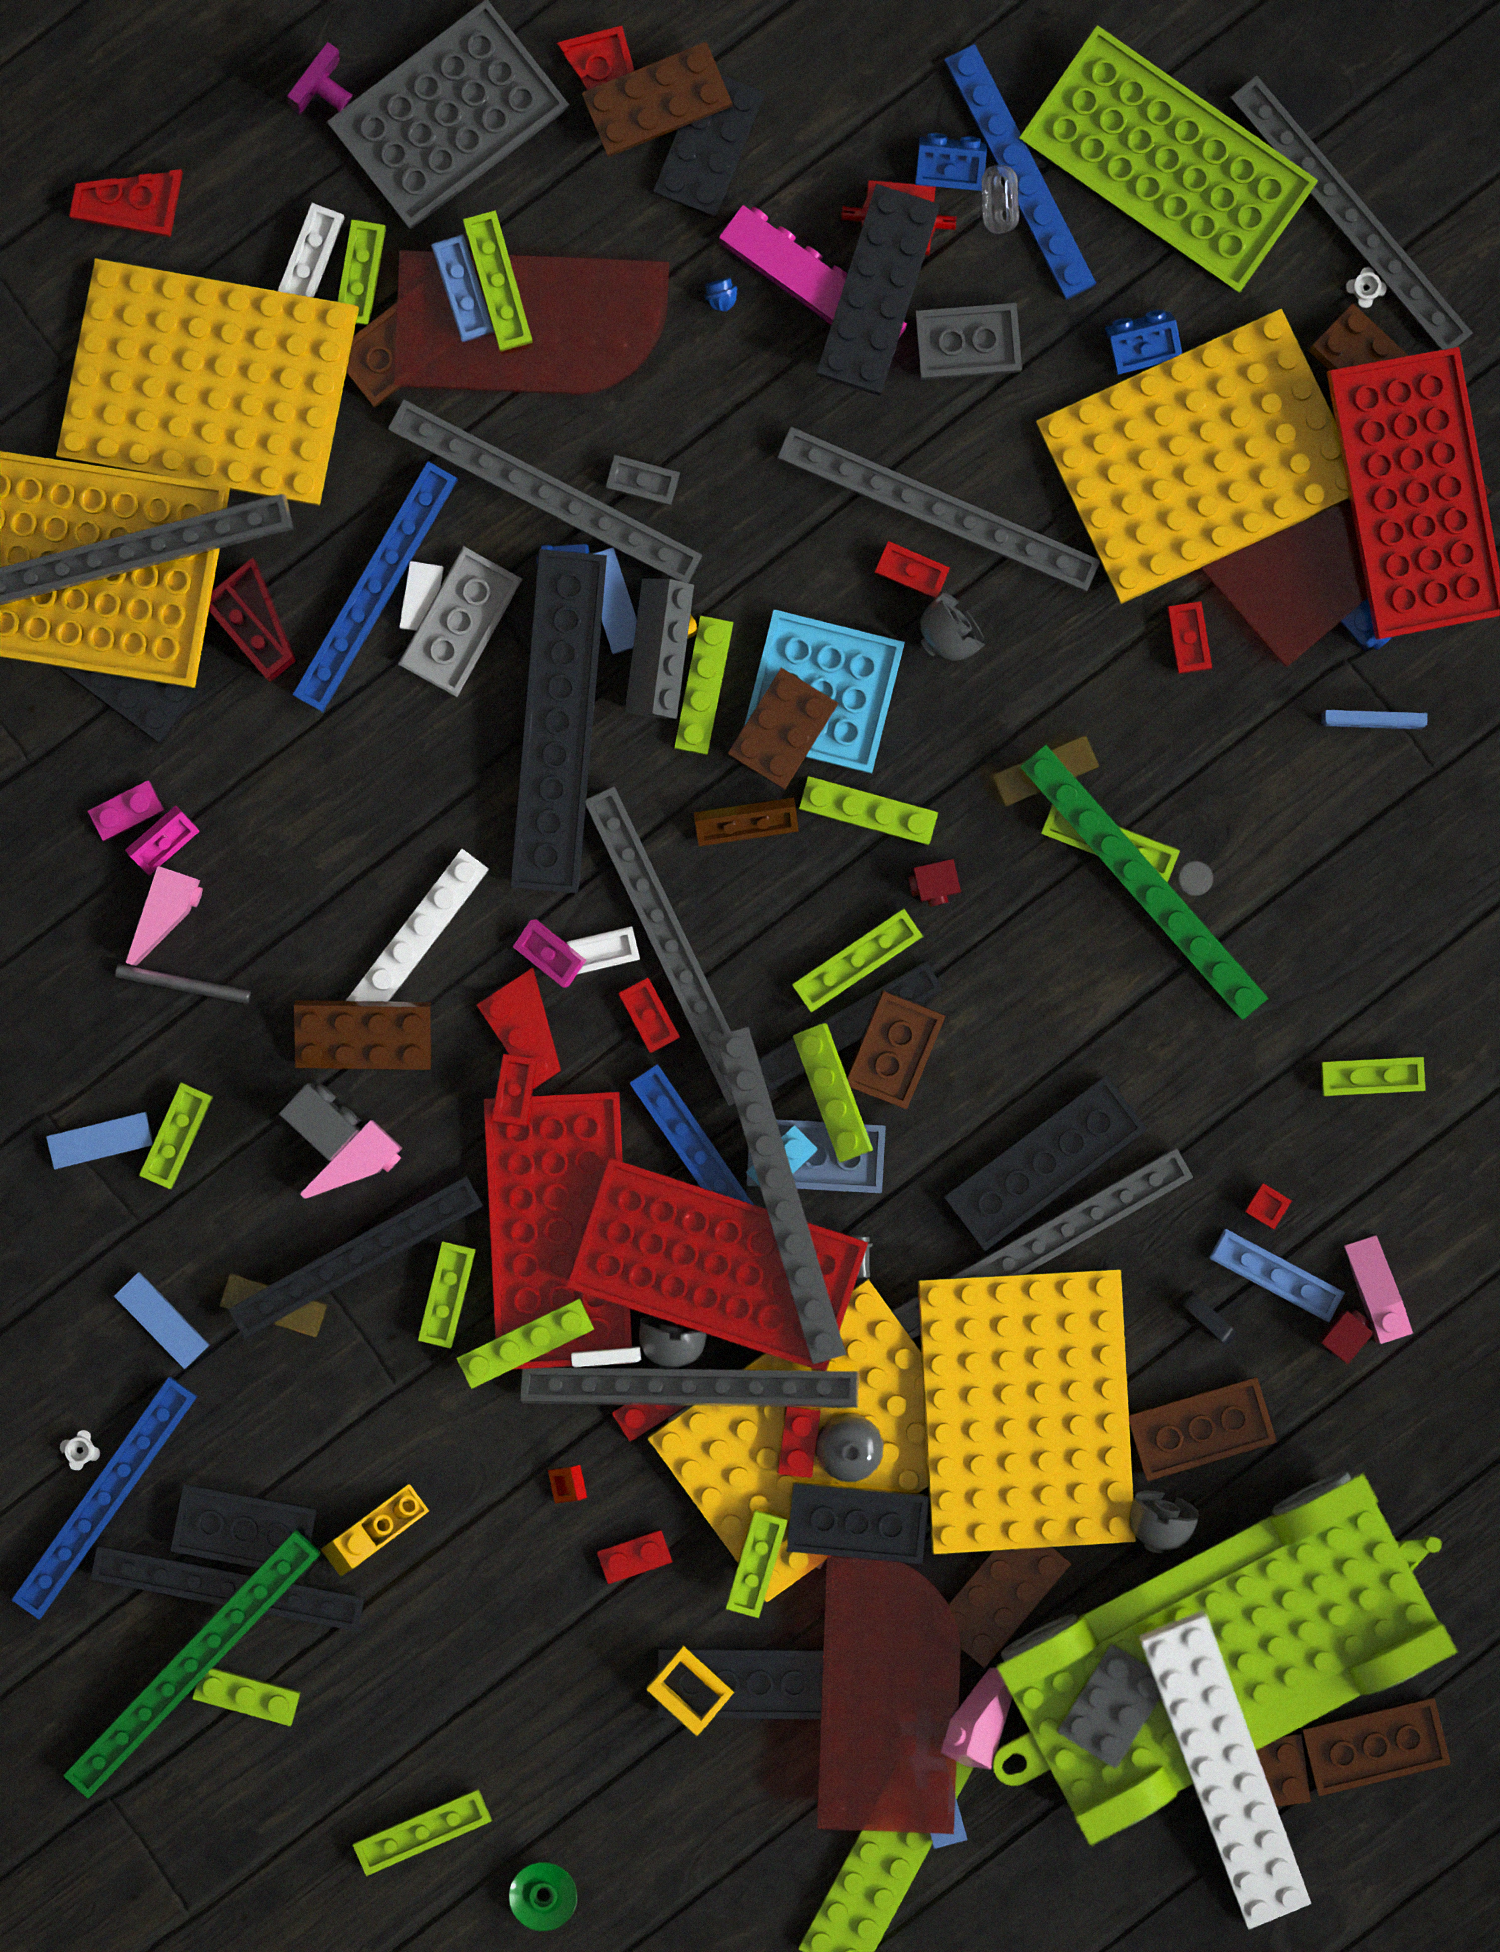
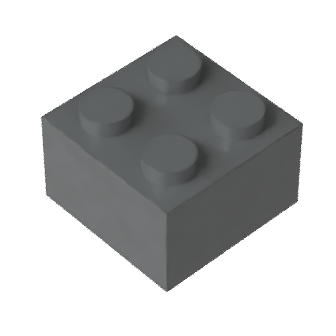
(321, 1120)

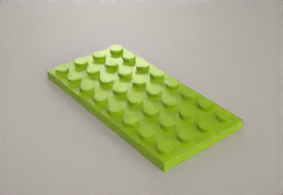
(1168, 159)

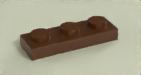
(746, 822)

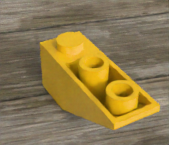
(374, 1530)

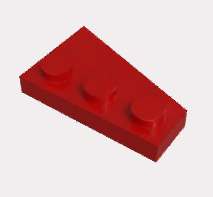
(598, 56)
(131, 203)
(522, 1024)

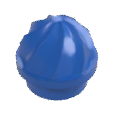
(721, 294)

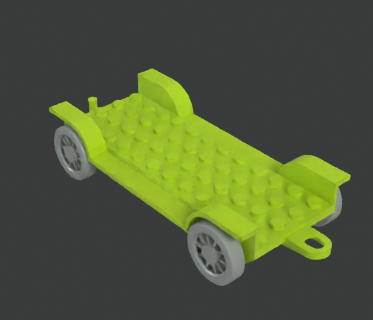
(1304, 1622)

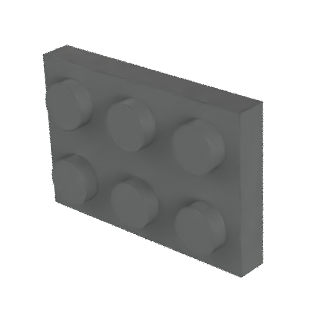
(968, 341)
(1111, 1706)

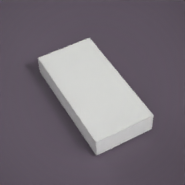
(421, 588)
(606, 949)
(606, 1356)

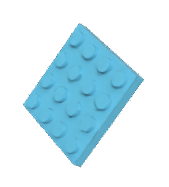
(847, 667)

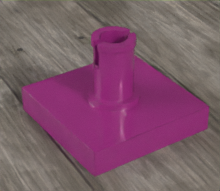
(317, 81)

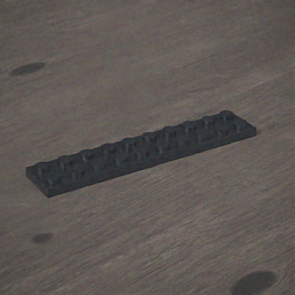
(558, 721)

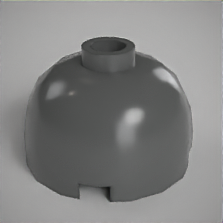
(949, 631)
(669, 1342)
(849, 1447)
(1162, 1523)

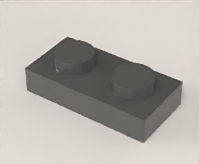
(642, 480)

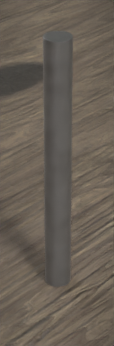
(183, 984)

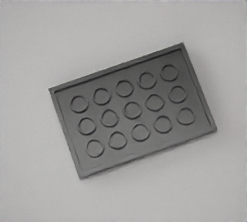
(448, 114)

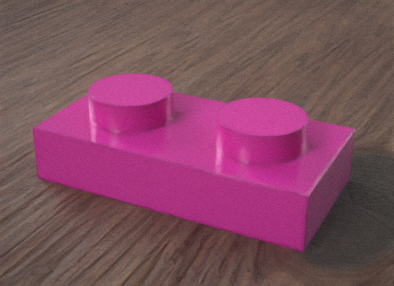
(126, 811)
(162, 840)
(549, 953)

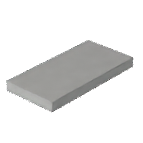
(460, 621)

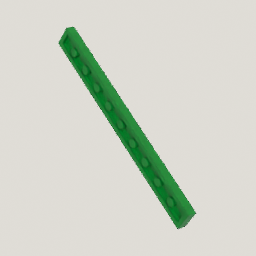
(1144, 881)
(192, 1664)

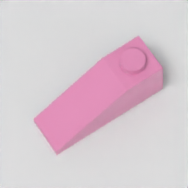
(164, 909)
(362, 1157)
(1378, 1290)
(979, 1722)

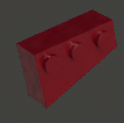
(250, 618)

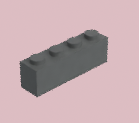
(659, 648)

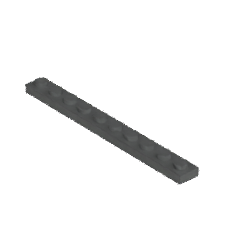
(1353, 216)
(545, 492)
(938, 509)
(144, 548)
(662, 928)
(780, 1195)
(1069, 1227)
(690, 1387)

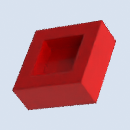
(1267, 1206)
(567, 1484)

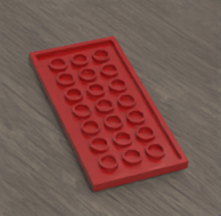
(1416, 492)
(539, 1208)
(704, 1262)

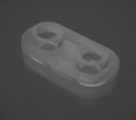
(999, 198)

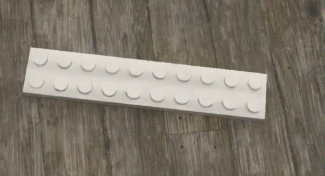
(1225, 1769)

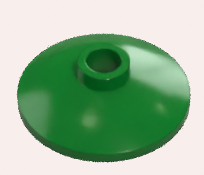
(538, 1913)

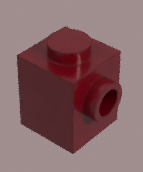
(935, 882)
(1346, 1335)

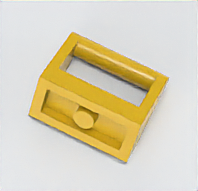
(676, 1704)

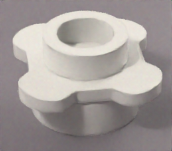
(1368, 278)
(76, 1459)

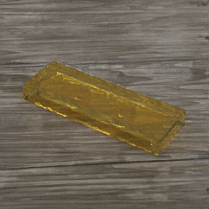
(1016, 785)
(305, 1320)

